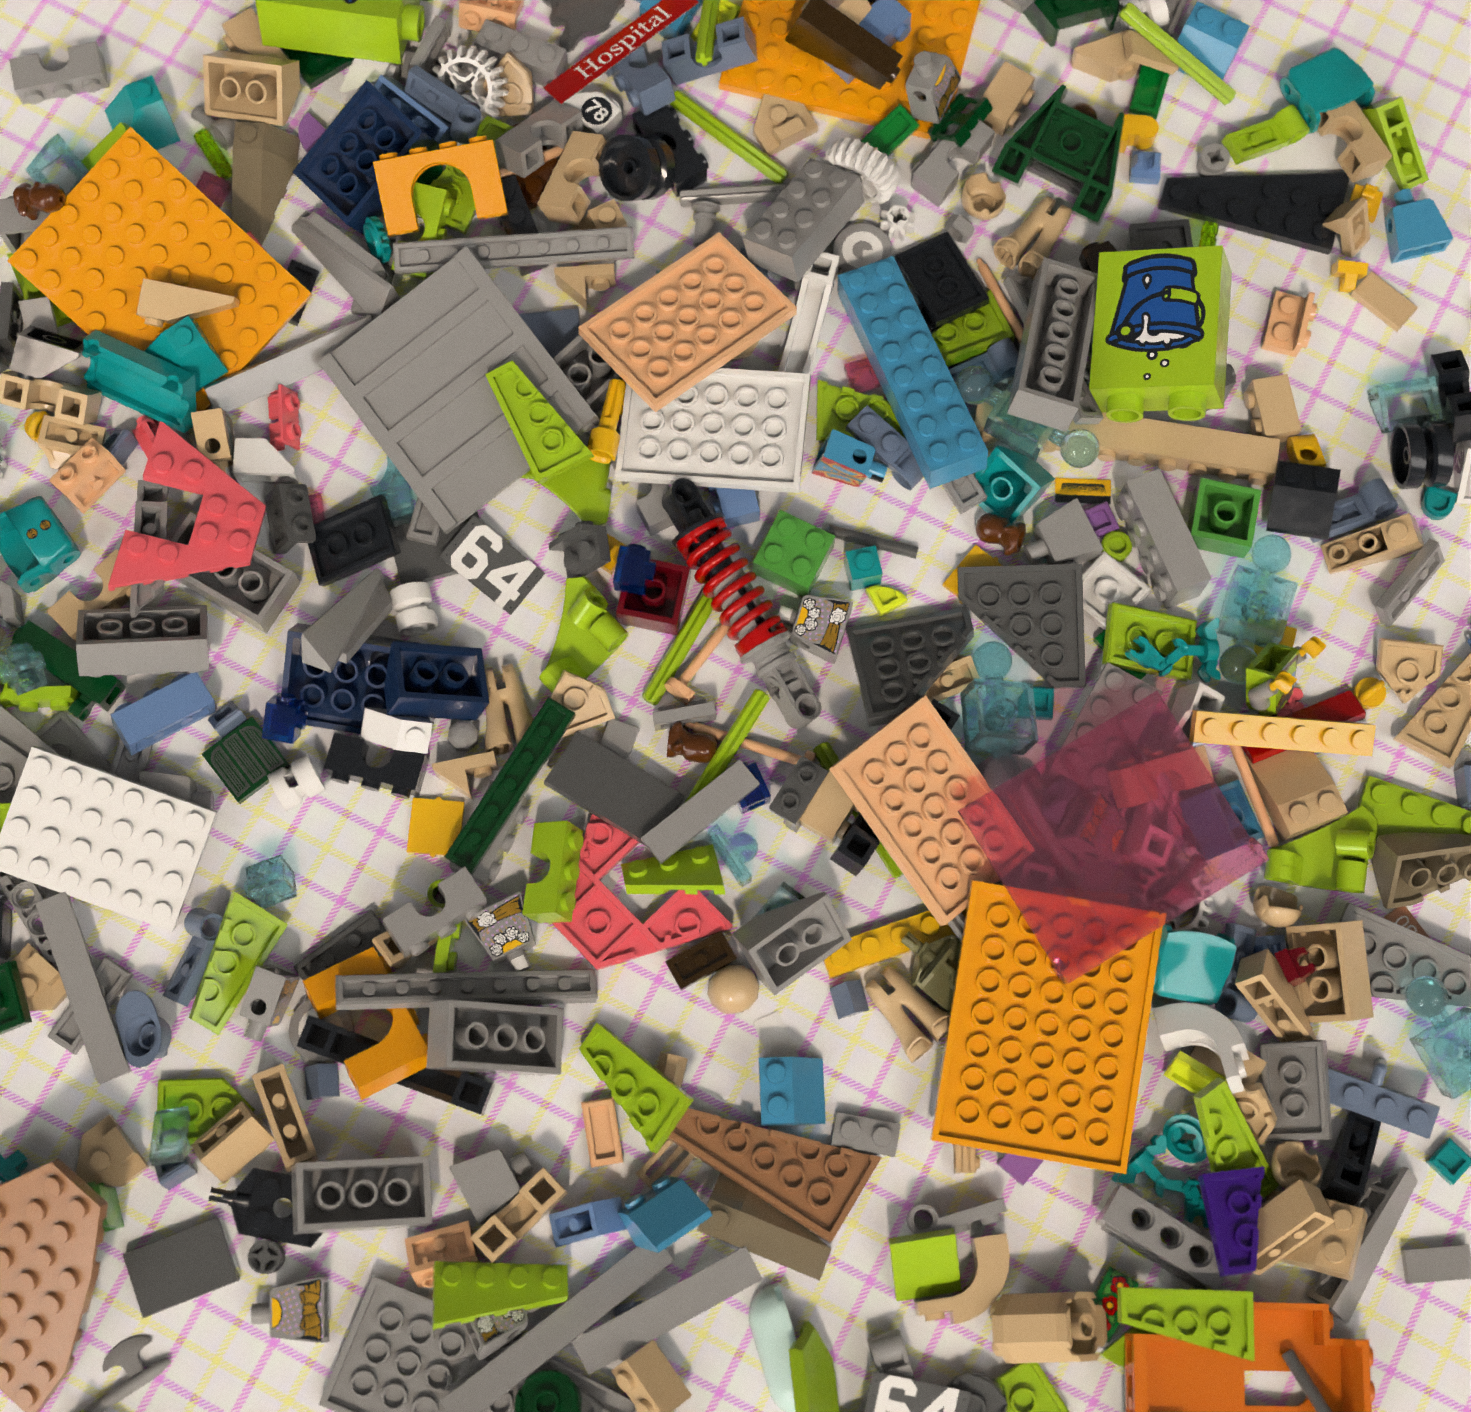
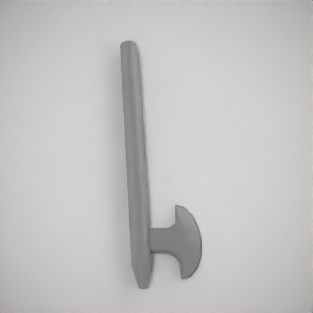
(127, 1356)

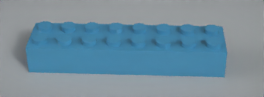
(912, 372)

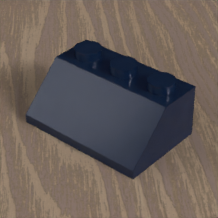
(435, 681)

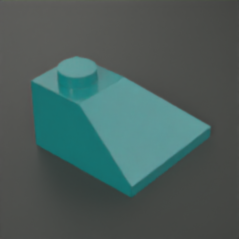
(145, 111)
(189, 349)
(1011, 483)

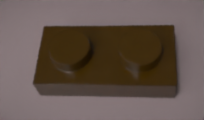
(701, 960)

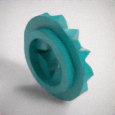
(377, 239)
(1185, 1150)

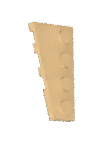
(1444, 720)

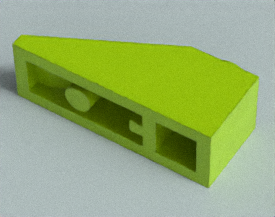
(1395, 130)

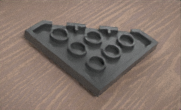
(1034, 613)
(904, 658)

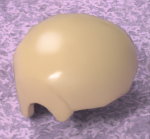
(982, 197)
(1276, 907)
(733, 989)
(1293, 1163)

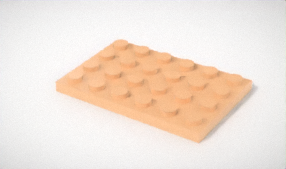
(687, 321)
(909, 791)

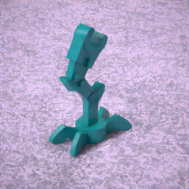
(1207, 652)
(1143, 1162)

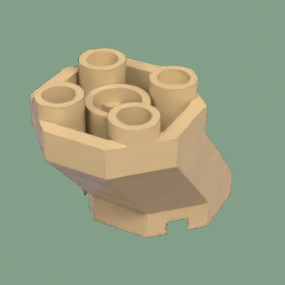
(1048, 1327)

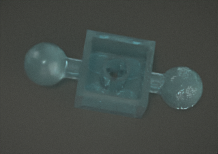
(1077, 447)
(1261, 589)
(998, 714)
(1440, 1042)

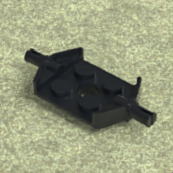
(253, 1207)

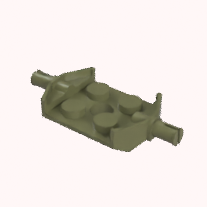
(935, 967)

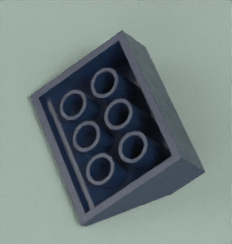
(341, 161)
(338, 697)

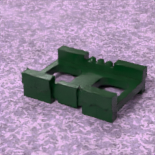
(966, 121)

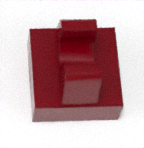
(1290, 964)

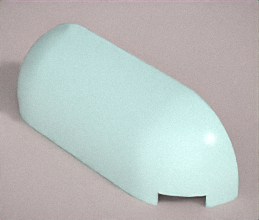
(773, 1338)

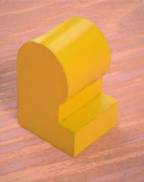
(1138, 132)
(1305, 450)

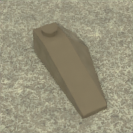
(260, 174)
(1418, 864)
(765, 1231)

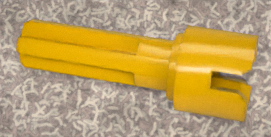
(604, 439)

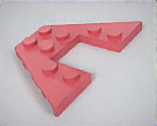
(223, 528)
(606, 929)

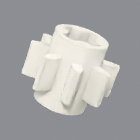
(904, 218)

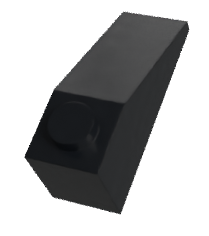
(1350, 1159)

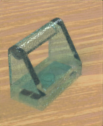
(52, 151)
(1425, 386)

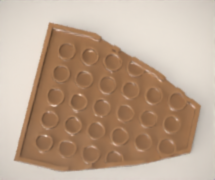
(46, 1277)

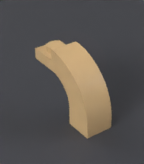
(988, 1279)

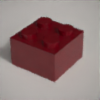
(663, 602)

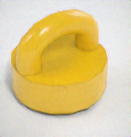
(33, 424)
(1370, 692)

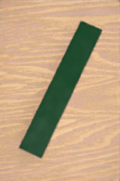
(510, 785)

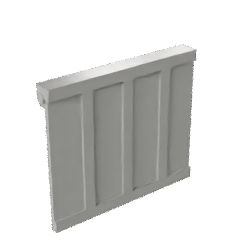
(425, 389)

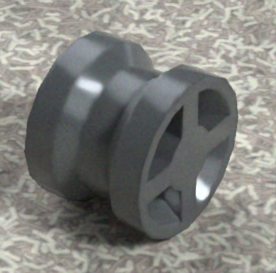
(260, 1256)

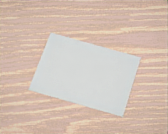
(1309, 155)

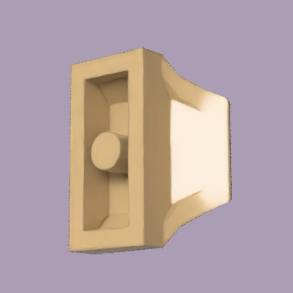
(64, 438)
(953, 679)

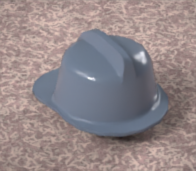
(141, 1029)

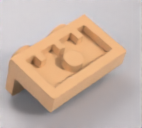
(475, 12)
(1288, 323)
(87, 475)
(443, 1244)

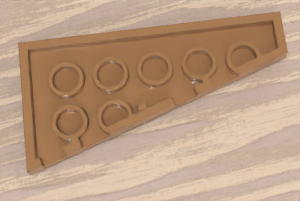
(790, 1172)

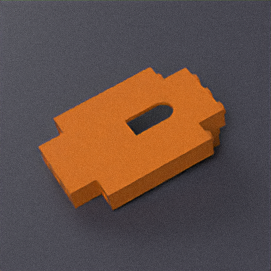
(1185, 1377)

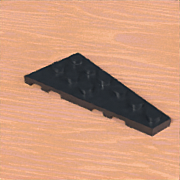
(1268, 206)

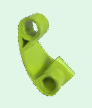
(583, 490)
(585, 634)
(1328, 858)

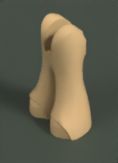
(1011, 247)
(497, 732)
(912, 1039)

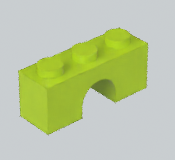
(433, 207)
(554, 896)

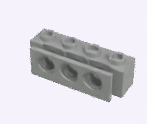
(1174, 1258)

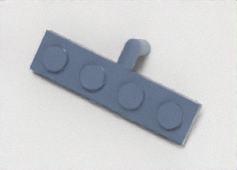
(1380, 1102)

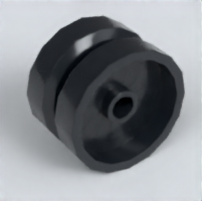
(636, 167)
(1421, 454)

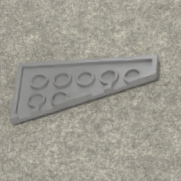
(1401, 955)

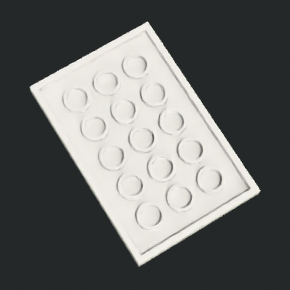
(720, 433)
(103, 838)

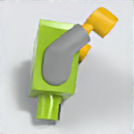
(1273, 673)

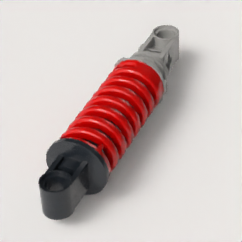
(734, 596)

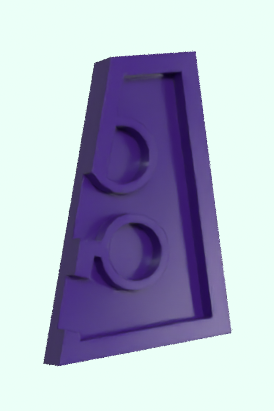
(1232, 1215)

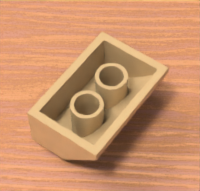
(250, 86)
(1341, 982)

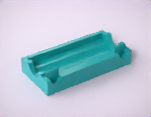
(140, 380)

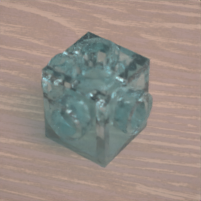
(22, 668)
(270, 882)

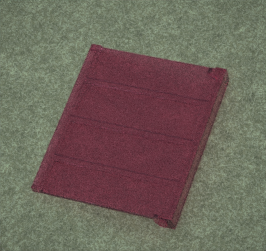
(1111, 837)

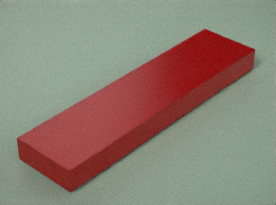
(1337, 708)

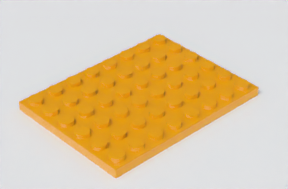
(798, 76)
(150, 222)
(1037, 1059)

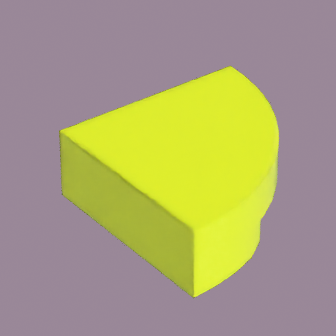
(885, 599)

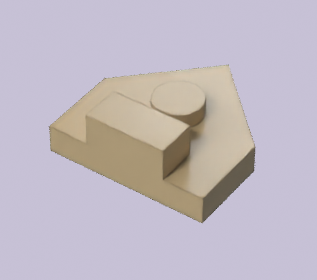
(519, 87)
(782, 124)
(1408, 665)
(584, 699)
(39, 980)
(1256, 1110)
(109, 1155)

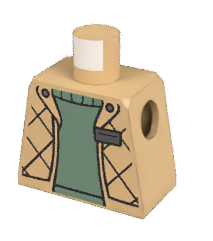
(212, 431)

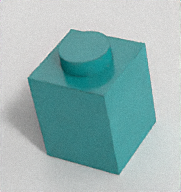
(863, 568)

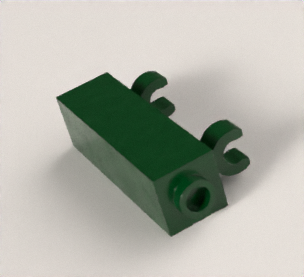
(63, 665)

